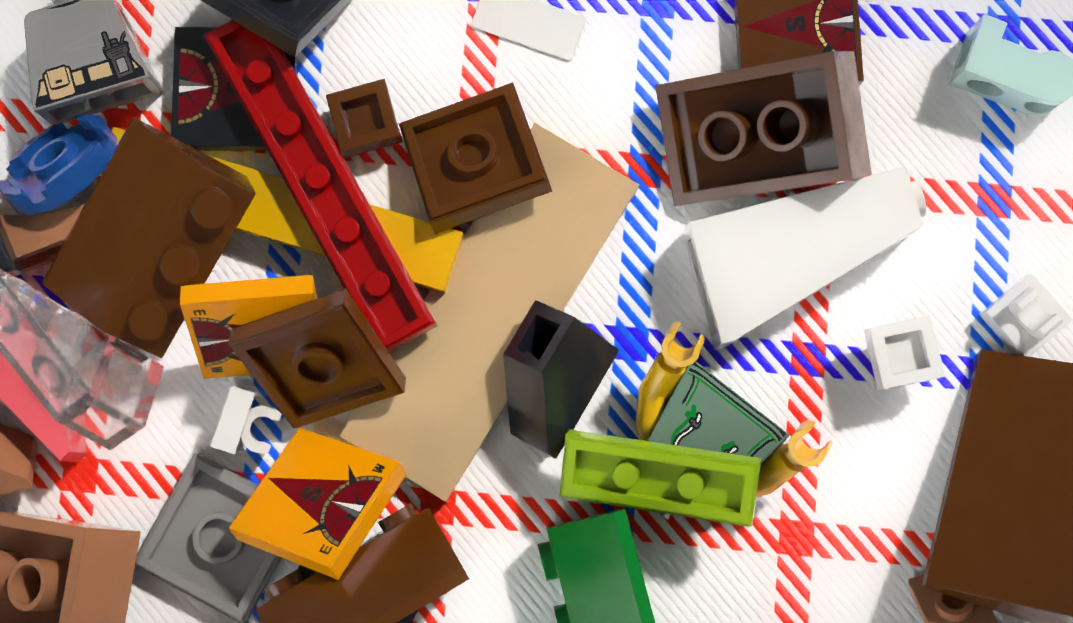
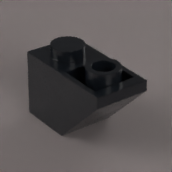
(552, 375)

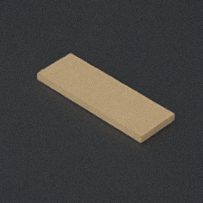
(502, 267)

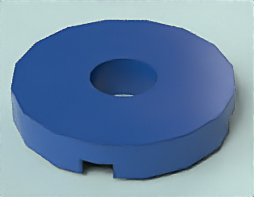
(58, 164)

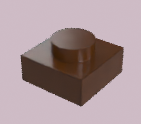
(364, 118)

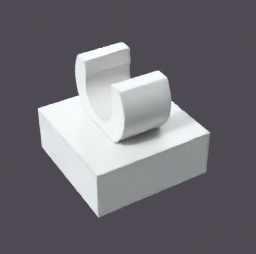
(1026, 316)
(904, 353)
(237, 420)

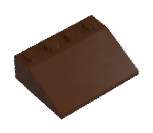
(1010, 492)

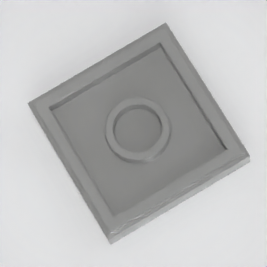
(197, 550)

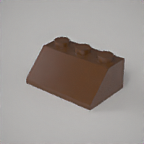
(145, 233)
(380, 584)

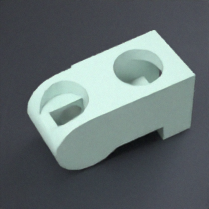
(1011, 72)

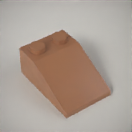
(64, 570)

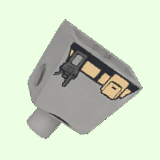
(85, 60)

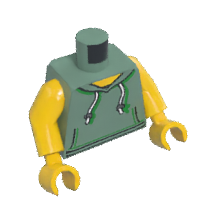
(694, 409)

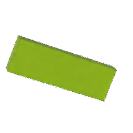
(660, 477)

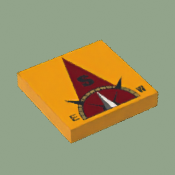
(219, 307)
(318, 502)

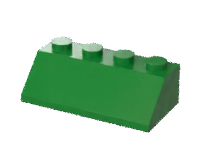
(596, 570)

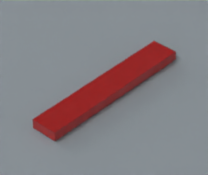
(322, 184)

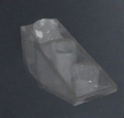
(74, 367)

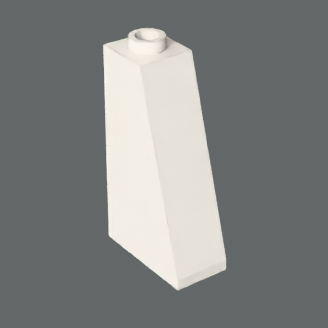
(786, 249)

